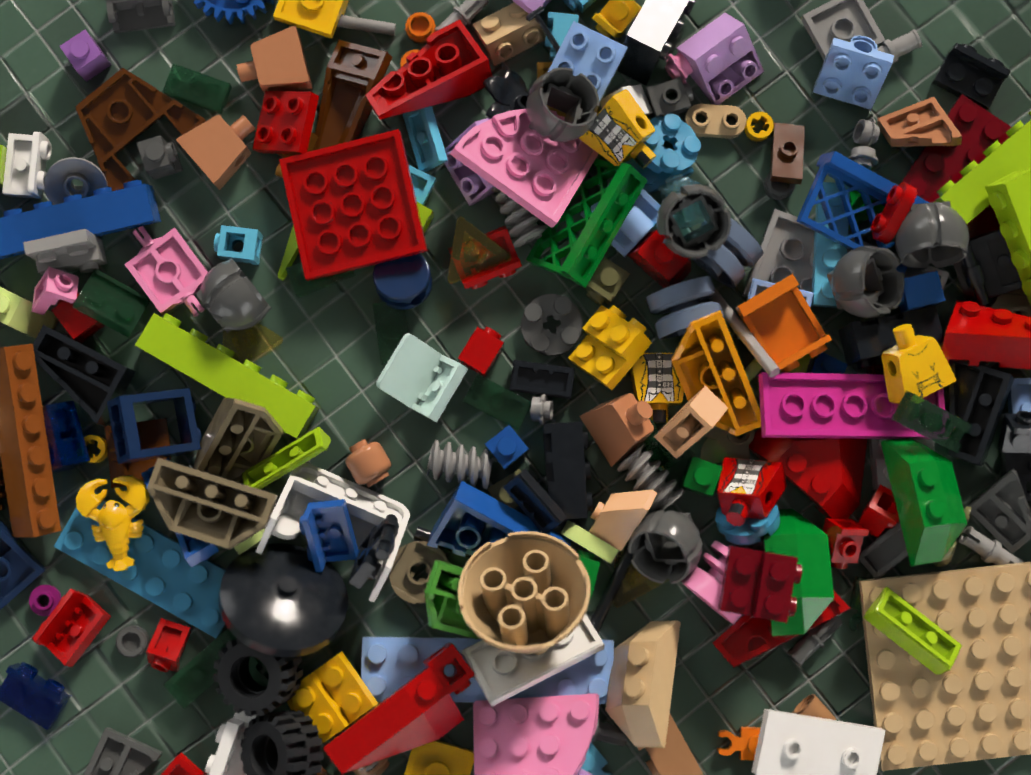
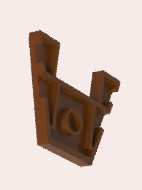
(121, 113)

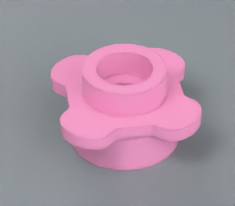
(678, 66)

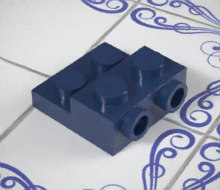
(17, 566)

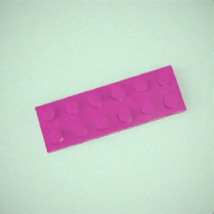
(831, 406)

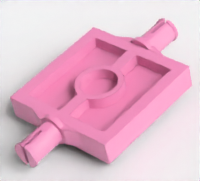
(167, 271)

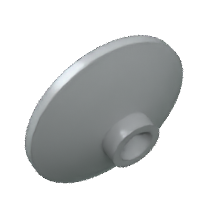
(59, 179)

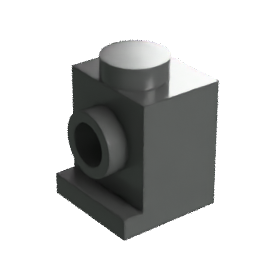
(661, 105)
(159, 157)

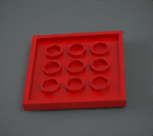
(353, 205)

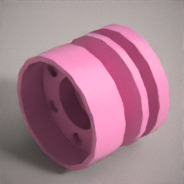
(708, 584)

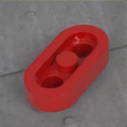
(898, 205)

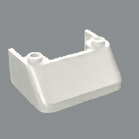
(364, 506)

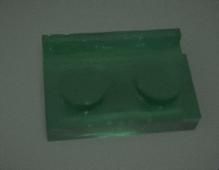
(111, 303)

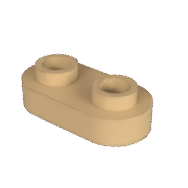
(716, 123)

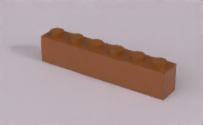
(25, 446)

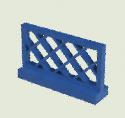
(857, 178)

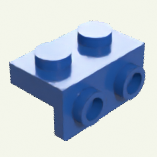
(328, 533)

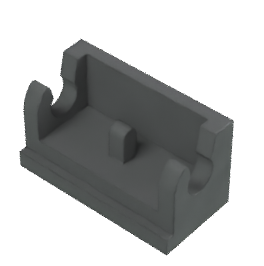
(140, 14)

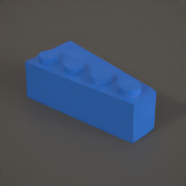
(475, 519)

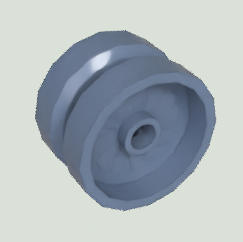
(728, 261)
(683, 304)

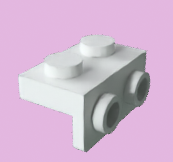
(26, 165)

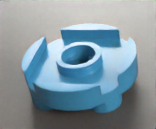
(684, 142)
(751, 530)

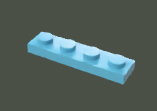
(827, 251)

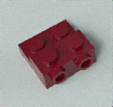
(759, 584)

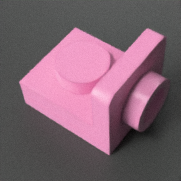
(52, 287)

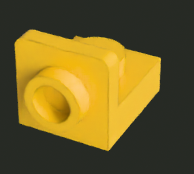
(616, 17)

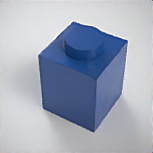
(921, 292)
(506, 447)

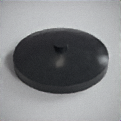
(281, 602)

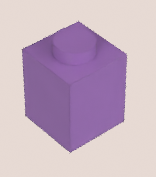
(85, 55)

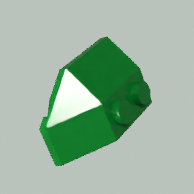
(924, 498)
(815, 591)

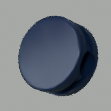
(403, 281)

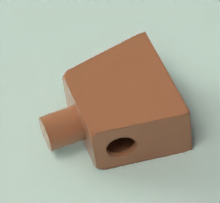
(278, 63)
(218, 147)
(619, 426)

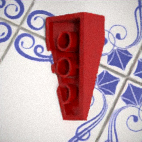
(440, 72)
(403, 721)

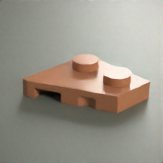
(920, 126)

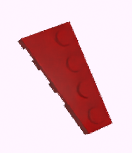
(753, 635)

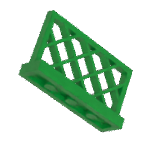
(599, 226)

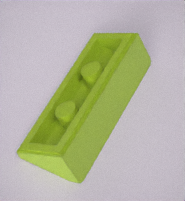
(286, 459)
(913, 632)

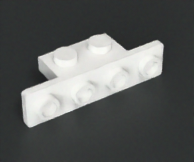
(229, 736)

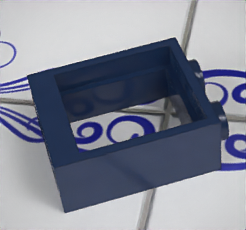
(126, 432)

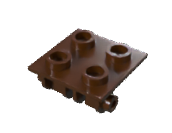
(151, 435)

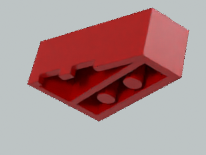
(988, 335)

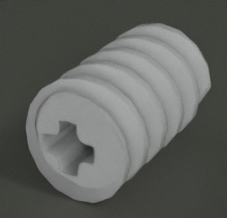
(525, 222)
(460, 464)
(649, 479)

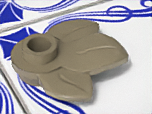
(723, 444)

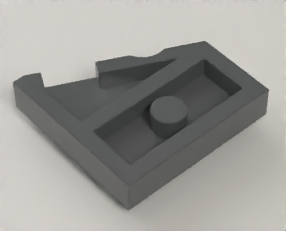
(1005, 511)
(120, 755)

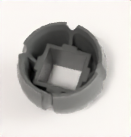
(567, 94)
(932, 235)
(702, 239)
(867, 282)
(232, 297)
(661, 558)

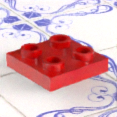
(285, 122)

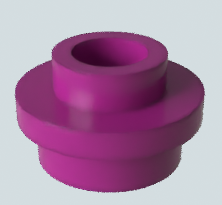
(53, 595)

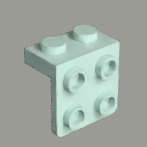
(421, 377)

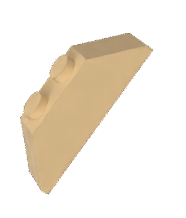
(643, 683)

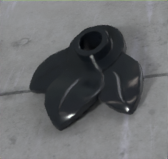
(507, 93)

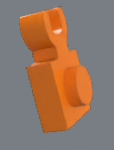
(745, 743)

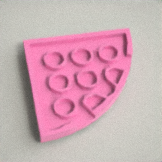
(525, 165)
(534, 734)

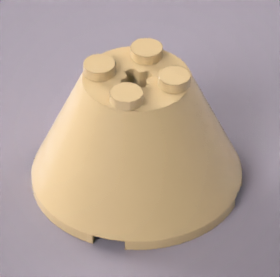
(524, 592)

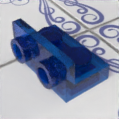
(32, 695)

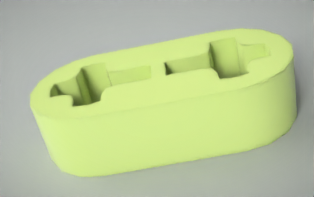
(589, 541)

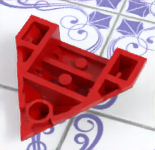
(820, 467)

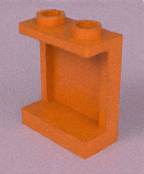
(784, 324)

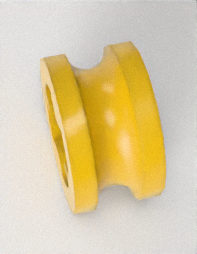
(754, 118)
(102, 445)

